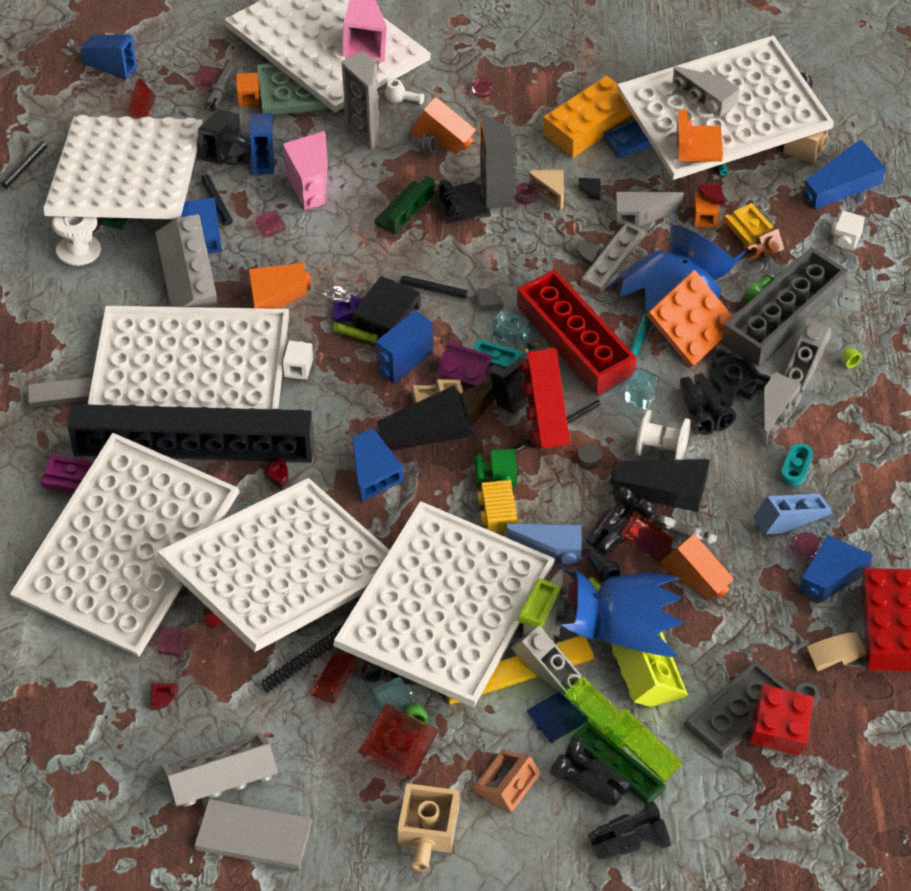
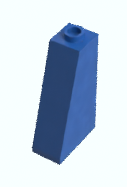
(844, 176)

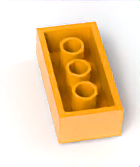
(586, 117)

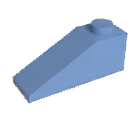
(789, 512)
(557, 541)

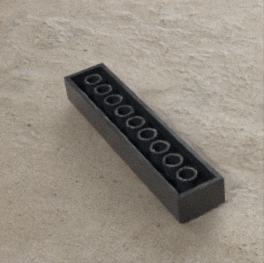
(196, 431)

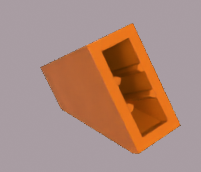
(444, 124)
(278, 285)
(698, 568)

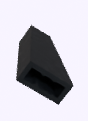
(427, 421)
(664, 481)

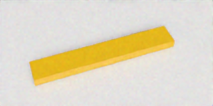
(514, 671)

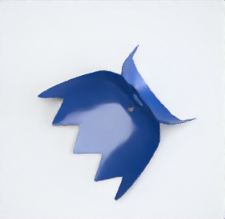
(664, 270)
(629, 614)

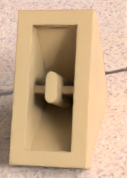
(549, 185)

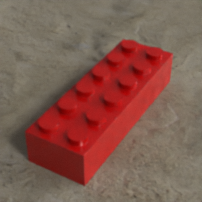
(576, 332)

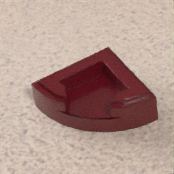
(712, 192)
(278, 473)
(162, 695)

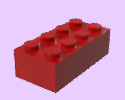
(545, 398)
(887, 618)

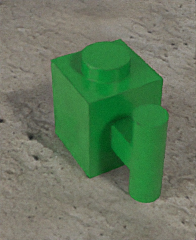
(500, 468)

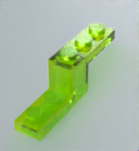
(623, 729)

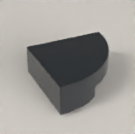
(591, 187)

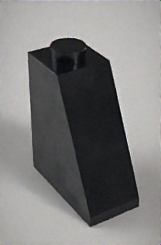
(211, 133)

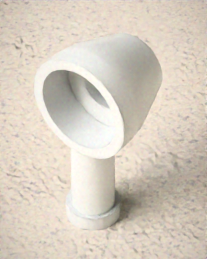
(396, 93)

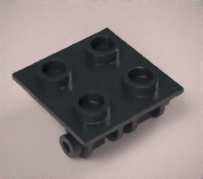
(460, 201)

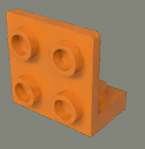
(698, 142)

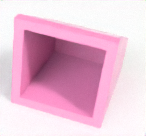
(364, 30)
(307, 168)

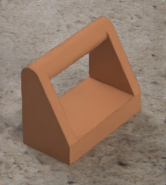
(514, 784)

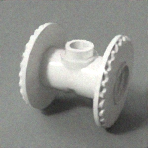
(78, 245)
(662, 437)

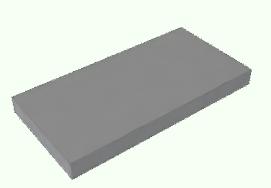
(253, 834)

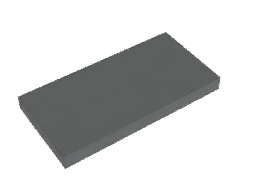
(729, 714)

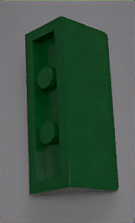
(406, 205)

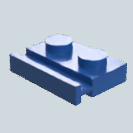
(626, 139)

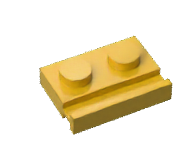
(747, 223)

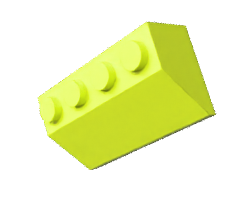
(649, 676)

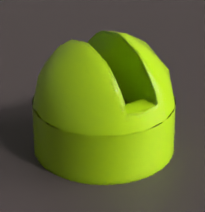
(850, 357)

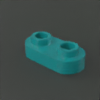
(795, 466)

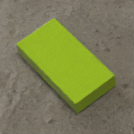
(539, 603)

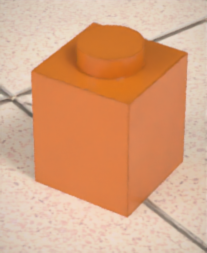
(248, 89)
(705, 212)

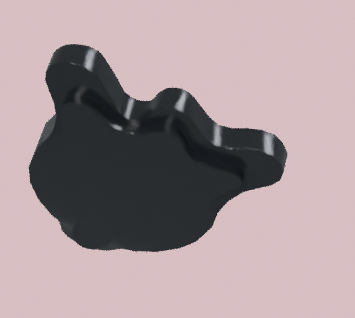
(735, 376)

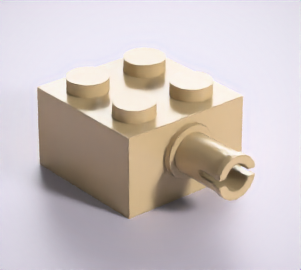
(427, 821)

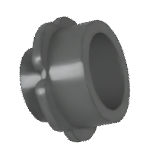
(428, 143)

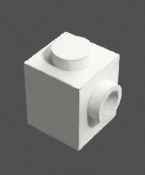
(847, 230)
(298, 360)

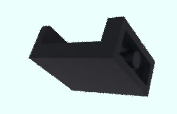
(385, 306)
(508, 383)

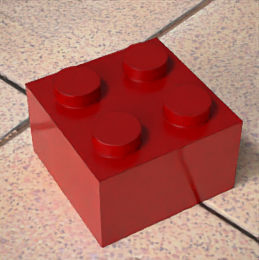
(781, 720)

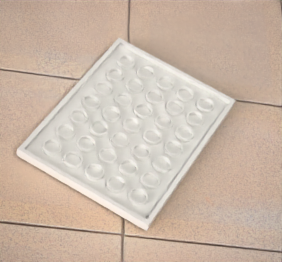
(307, 44)
(771, 108)
(124, 168)
(190, 357)
(102, 552)
(277, 563)
(444, 603)

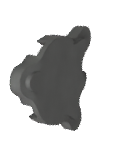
(682, 529)

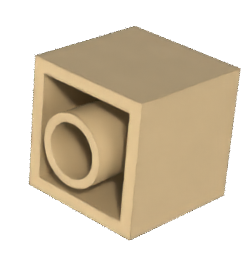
(807, 147)

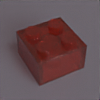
(399, 739)

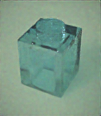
(641, 388)
(394, 693)

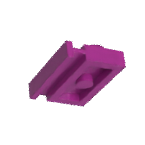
(464, 364)
(64, 473)

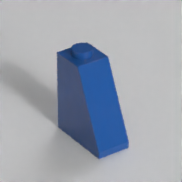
(110, 54)
(262, 143)
(375, 465)
(833, 569)

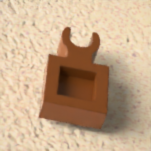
(766, 245)

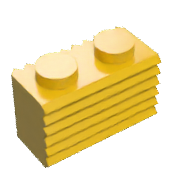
(498, 505)

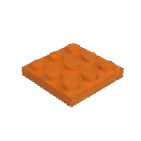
(690, 318)

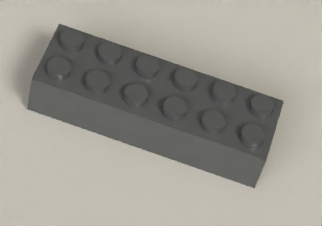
(784, 306)

